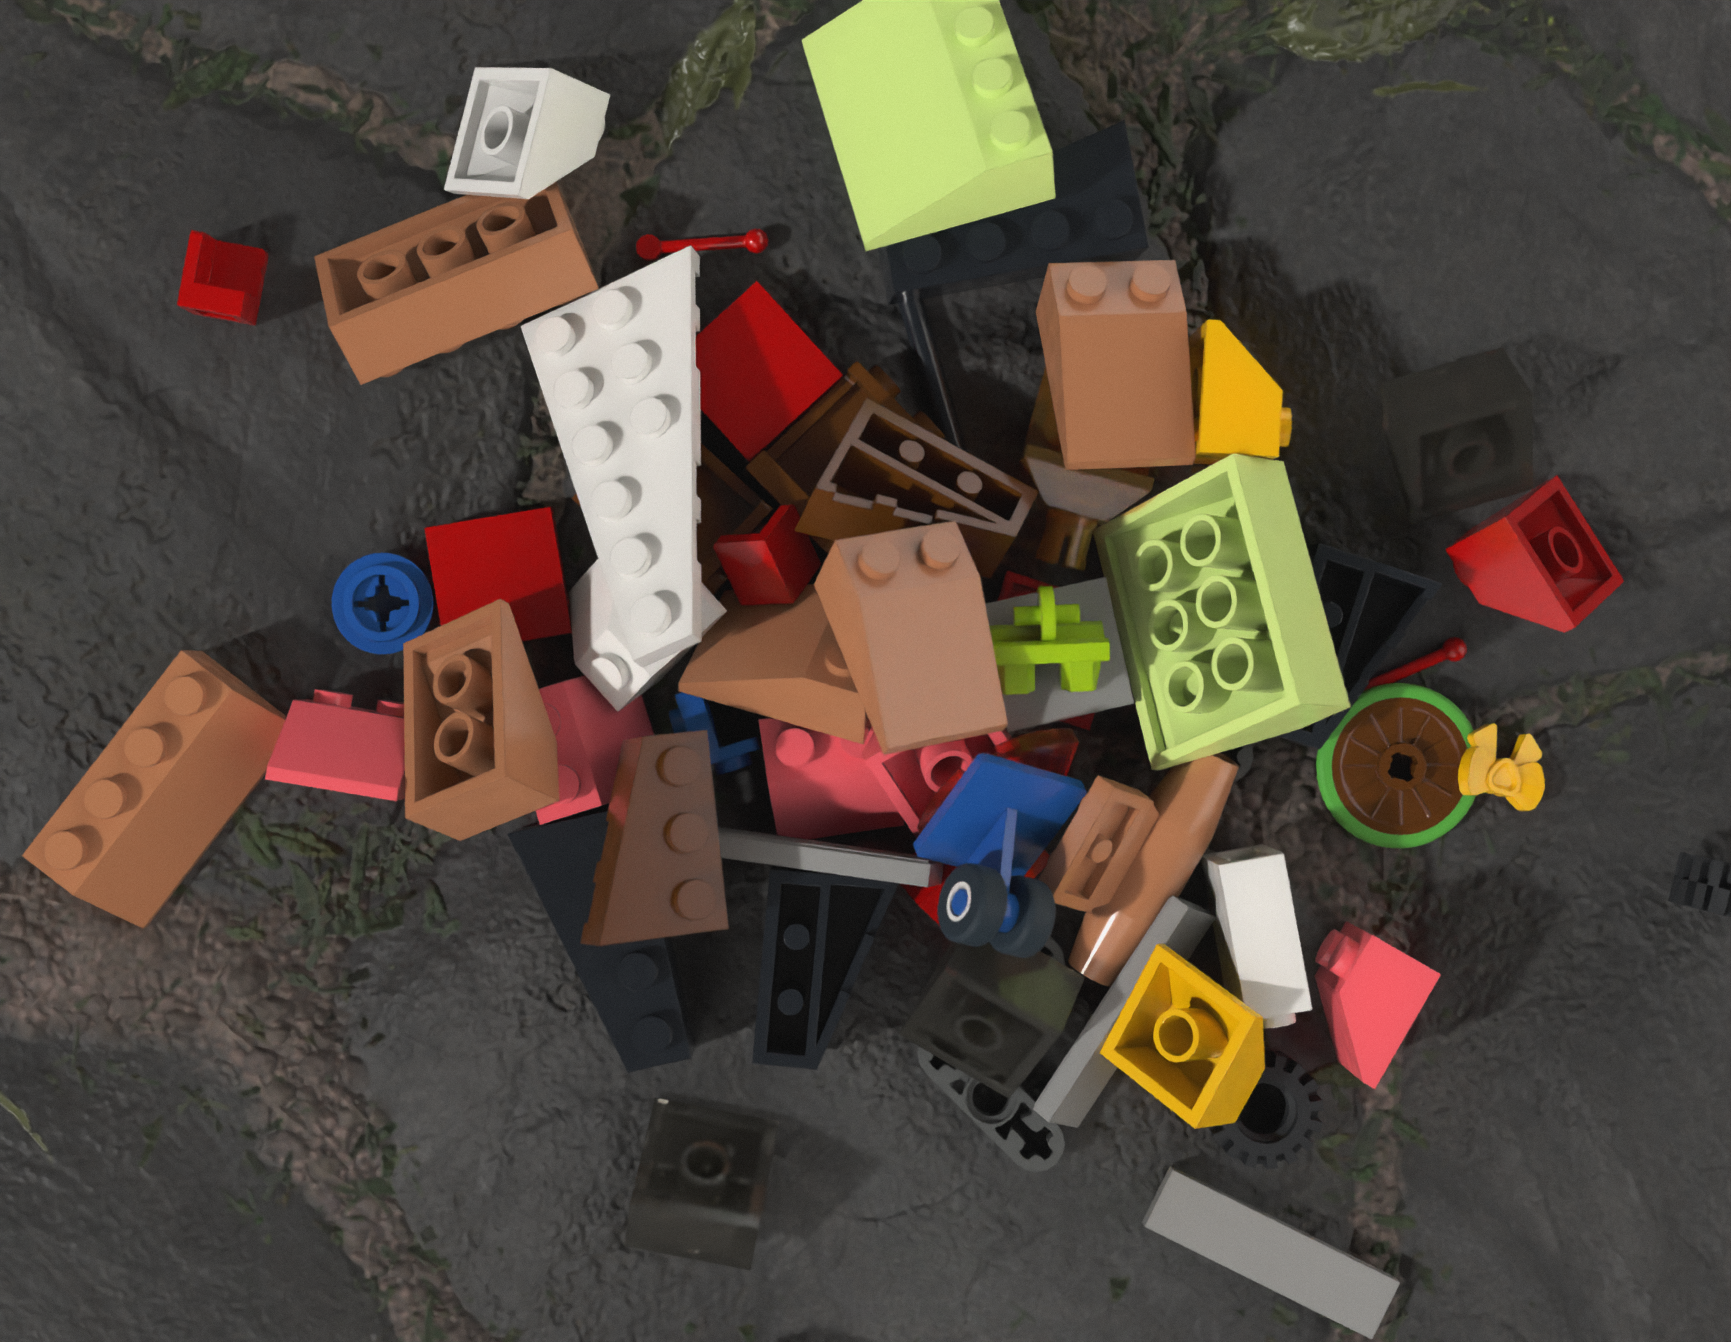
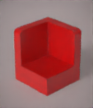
(222, 279)
(771, 563)

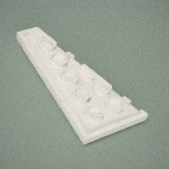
(630, 431)

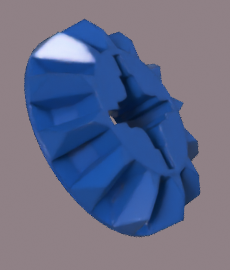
(363, 581)

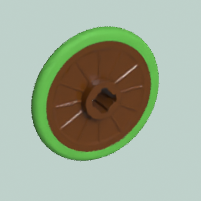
(1357, 760)

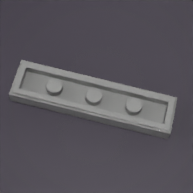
(829, 857)
(1084, 1069)
(1271, 1252)

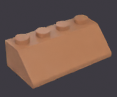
(450, 278)
(160, 790)

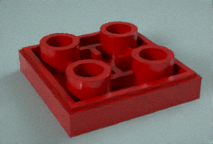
(758, 372)
(504, 559)

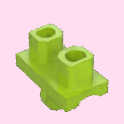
(1047, 636)

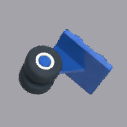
(993, 834)

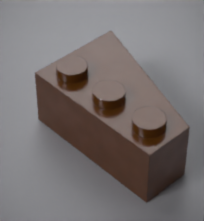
(905, 477)
(660, 845)

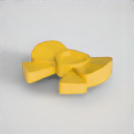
(1515, 778)

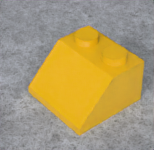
(1233, 399)
(1188, 1041)

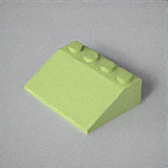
(928, 115)
(1220, 613)

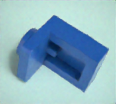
(696, 715)

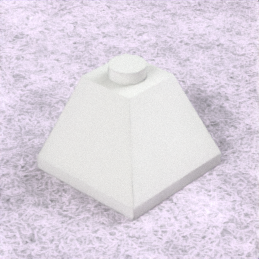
(524, 131)
(601, 645)

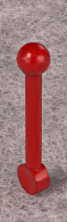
(651, 248)
(1453, 650)

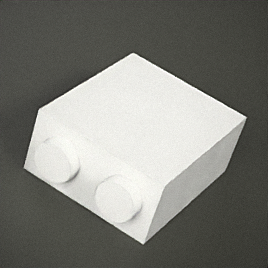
(1257, 932)

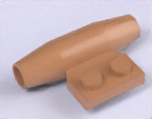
(1132, 855)

